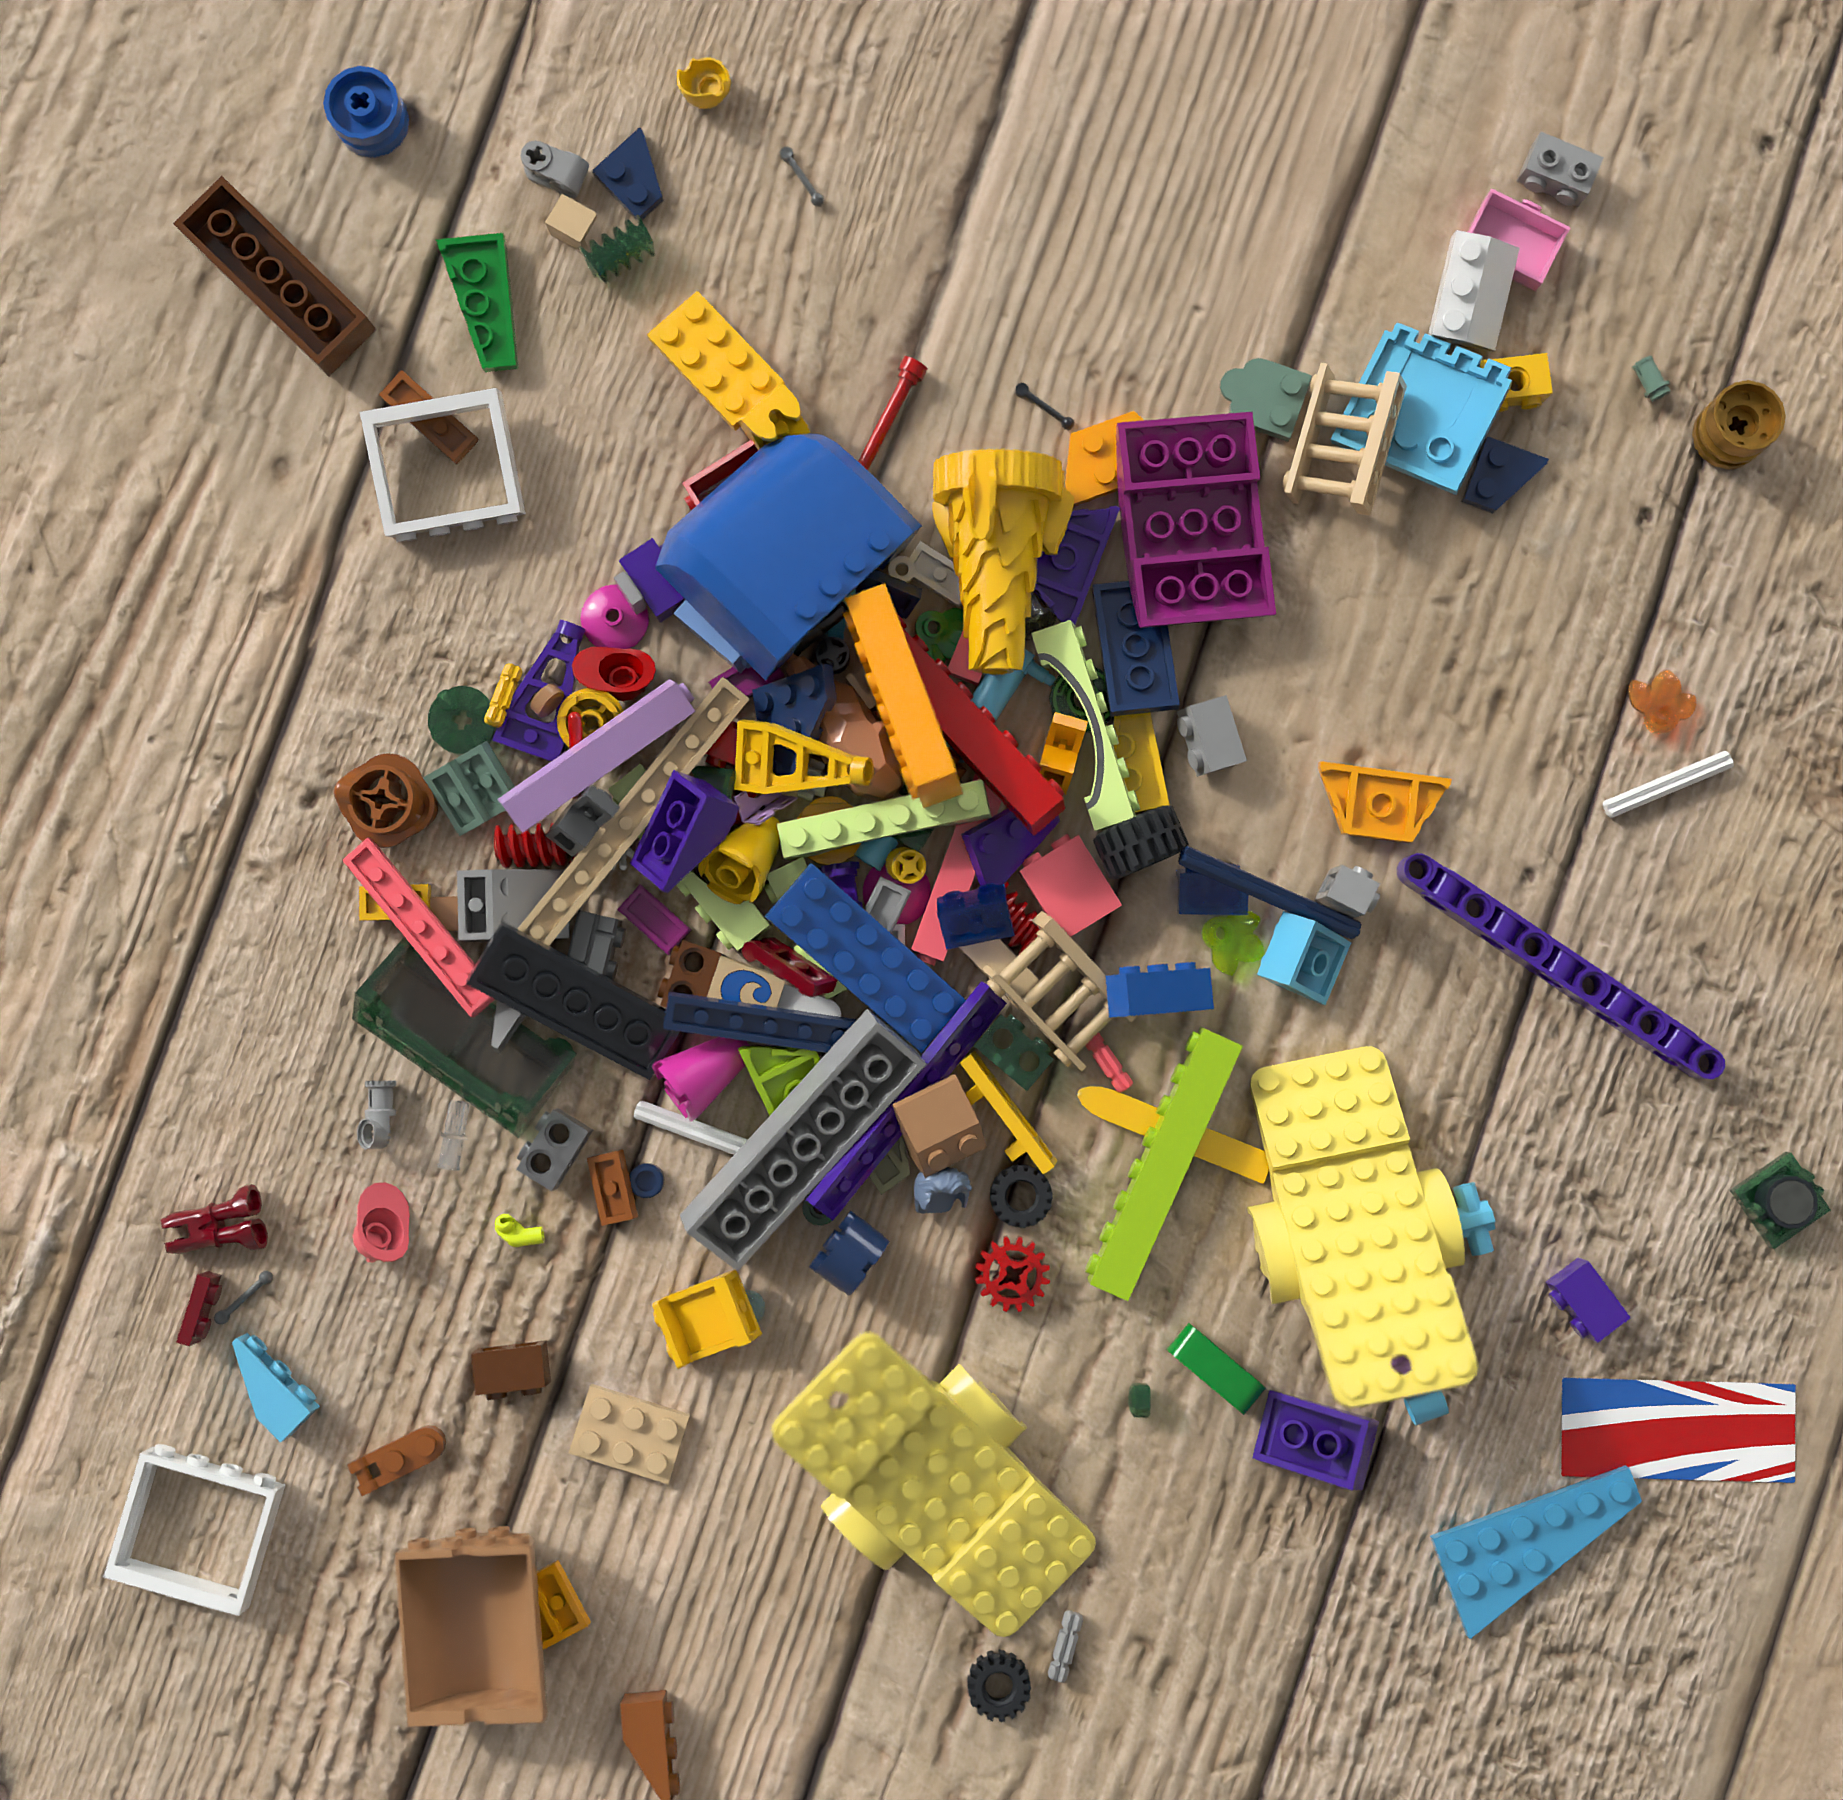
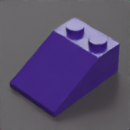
(683, 830)
(1316, 1440)

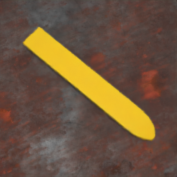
(1140, 1116)

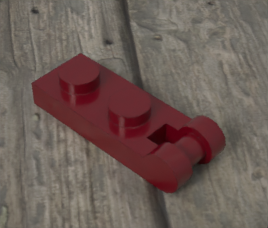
(790, 966)

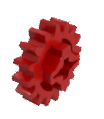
(1026, 1263)

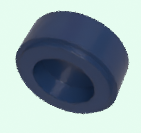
(647, 1180)

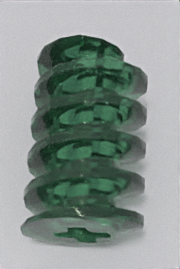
(618, 250)

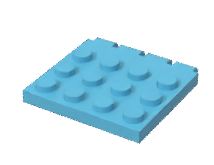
(1443, 409)

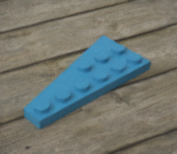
(1515, 1549)

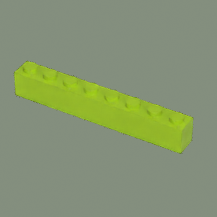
(1163, 1163)

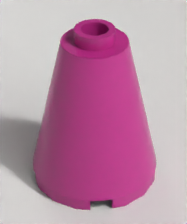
(700, 1074)

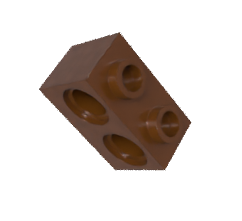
(681, 975)

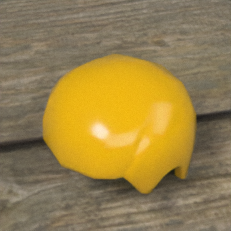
(704, 82)

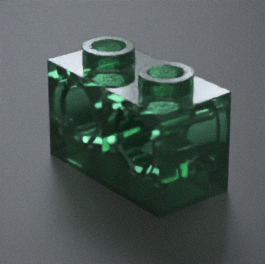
(1008, 1058)

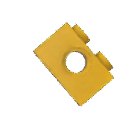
(1532, 378)

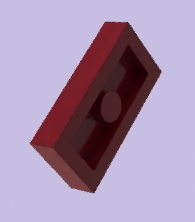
(196, 1321)

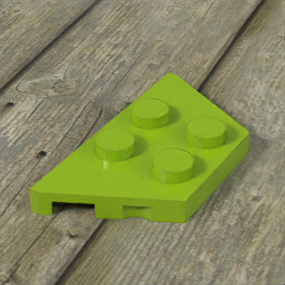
(777, 1070)

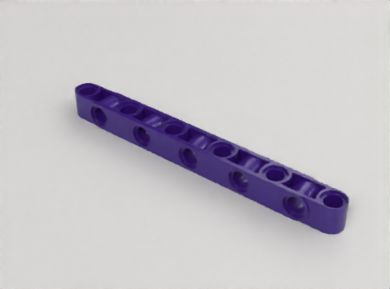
(1561, 967)

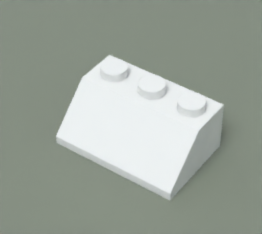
(1473, 290)

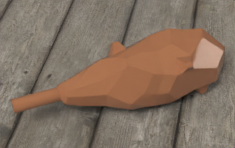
(858, 733)

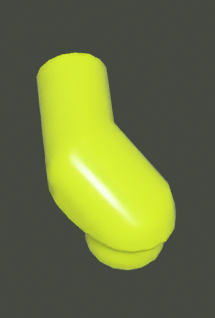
(515, 1234)

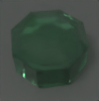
(1139, 1400)

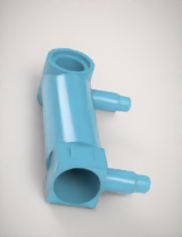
(997, 690)

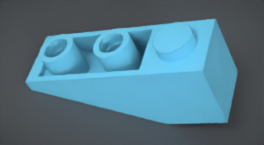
(274, 1395)

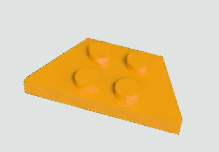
(1093, 460)
(1380, 801)

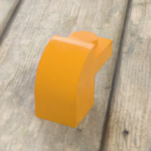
(1062, 749)

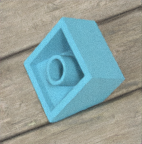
(1304, 957)

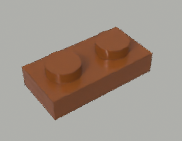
(612, 1187)

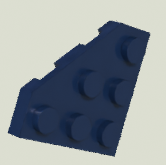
(797, 705)

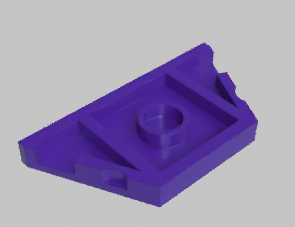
(1066, 577)

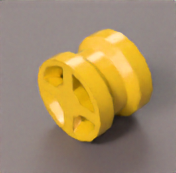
(912, 868)

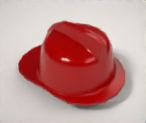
(614, 670)

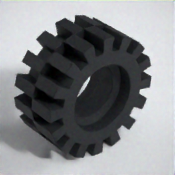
(992, 1706)

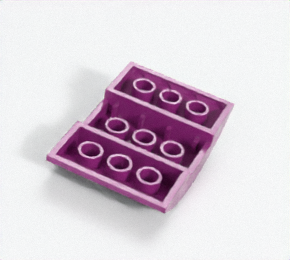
(1193, 519)

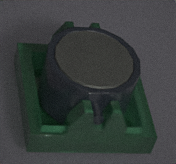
(1781, 1199)

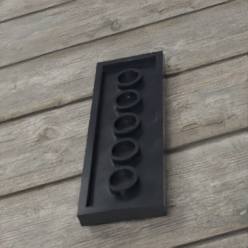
(572, 1000)

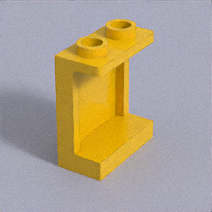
(706, 1318)

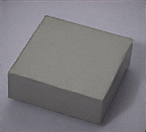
(630, 592)

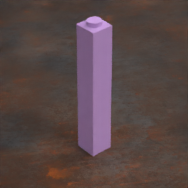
(597, 754)

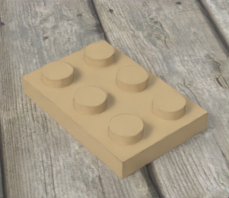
(629, 1433)

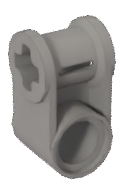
(559, 171)

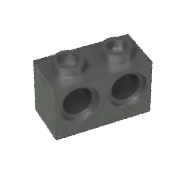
(561, 1154)

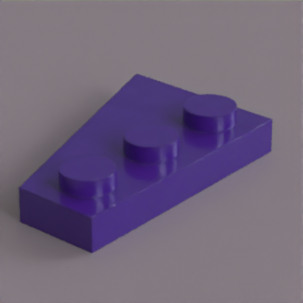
(1001, 846)

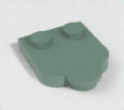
(1268, 391)

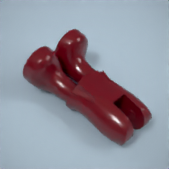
(208, 1227)

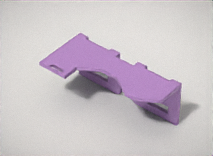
(749, 806)

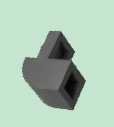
(582, 819)

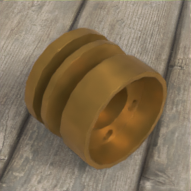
(1738, 424)

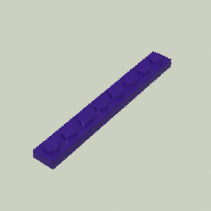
(940, 1059)

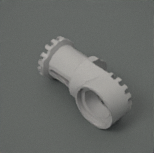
(377, 1115)

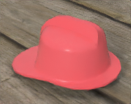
(382, 1223)

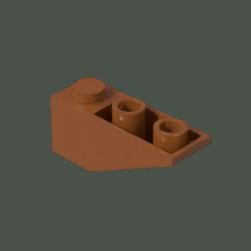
(647, 1736)

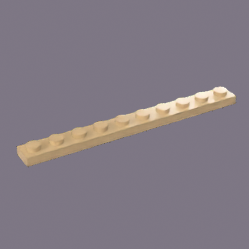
(634, 814)

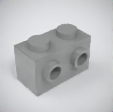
(1559, 169)
(1210, 736)
(1349, 891)

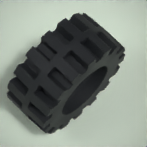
(1042, 1201)

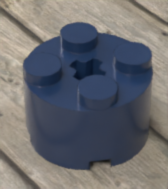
(849, 1253)

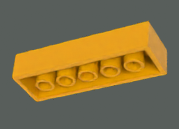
(901, 697)

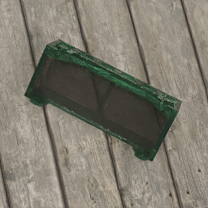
(429, 1027)

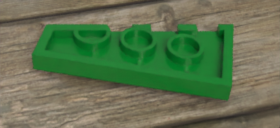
(483, 290)

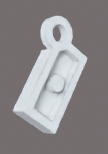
(931, 571)

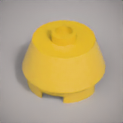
(594, 707)

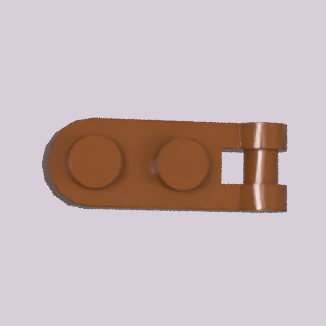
(398, 1458)

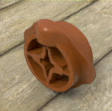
(353, 791)

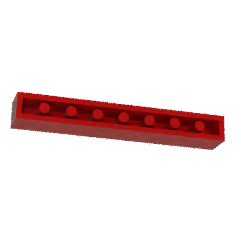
(983, 746)

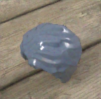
(941, 1190)

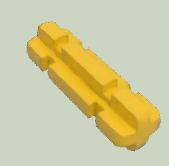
(503, 695)

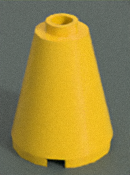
(742, 861)

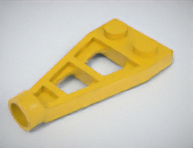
(756, 754)

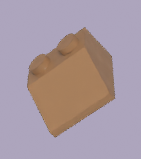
(939, 1126)

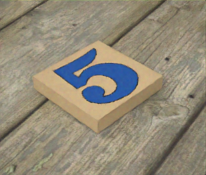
(745, 984)

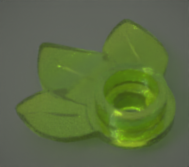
(1238, 941)

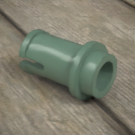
(1651, 379)

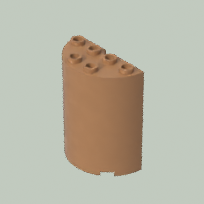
(471, 1629)

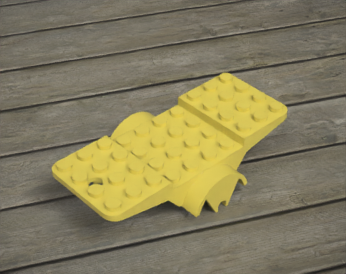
(1359, 1229)
(934, 1479)

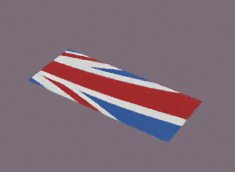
(1679, 1429)

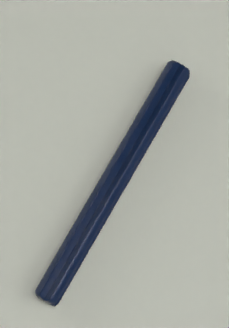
(1268, 892)

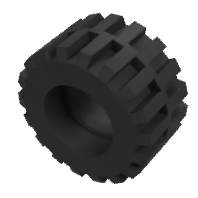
(1140, 842)

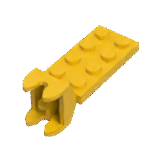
(728, 372)

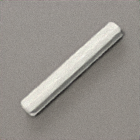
(1668, 784)
(694, 1130)

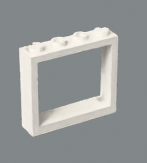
(431, 409)
(174, 1583)

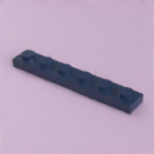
(754, 1022)

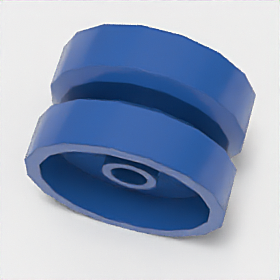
(366, 111)

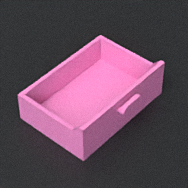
(1525, 228)

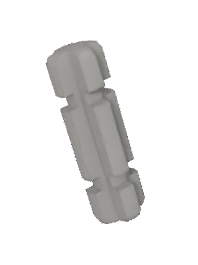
(1065, 1646)

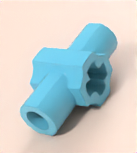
(1475, 1218)

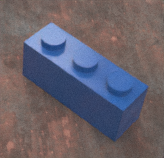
(1159, 990)

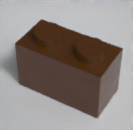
(511, 1369)

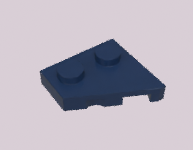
(631, 176)
(1500, 474)

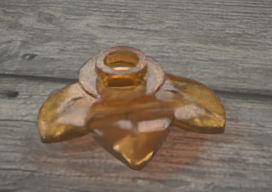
(1663, 697)

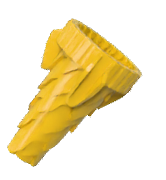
(995, 521)

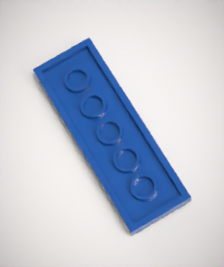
(865, 957)

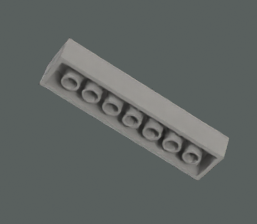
(802, 1140)

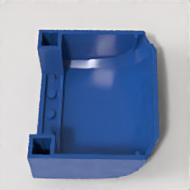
(783, 545)

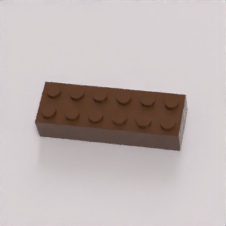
(275, 276)

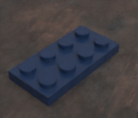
(1134, 659)

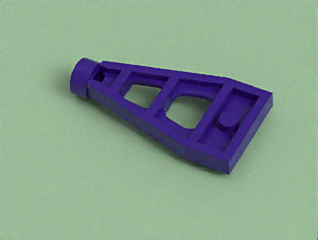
(528, 733)

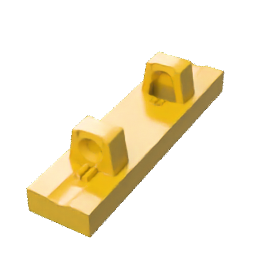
(1026, 1136)

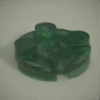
(450, 704)

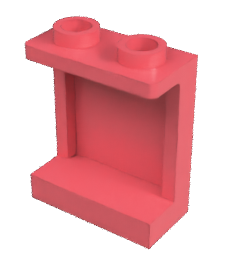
(1069, 885)

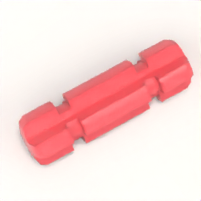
(1109, 1063)

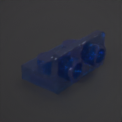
(1208, 897)
(974, 916)

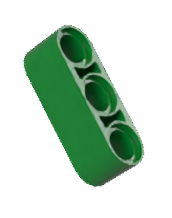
(1216, 1368)

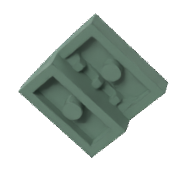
(470, 787)

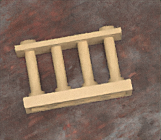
(1369, 460)
(1071, 959)

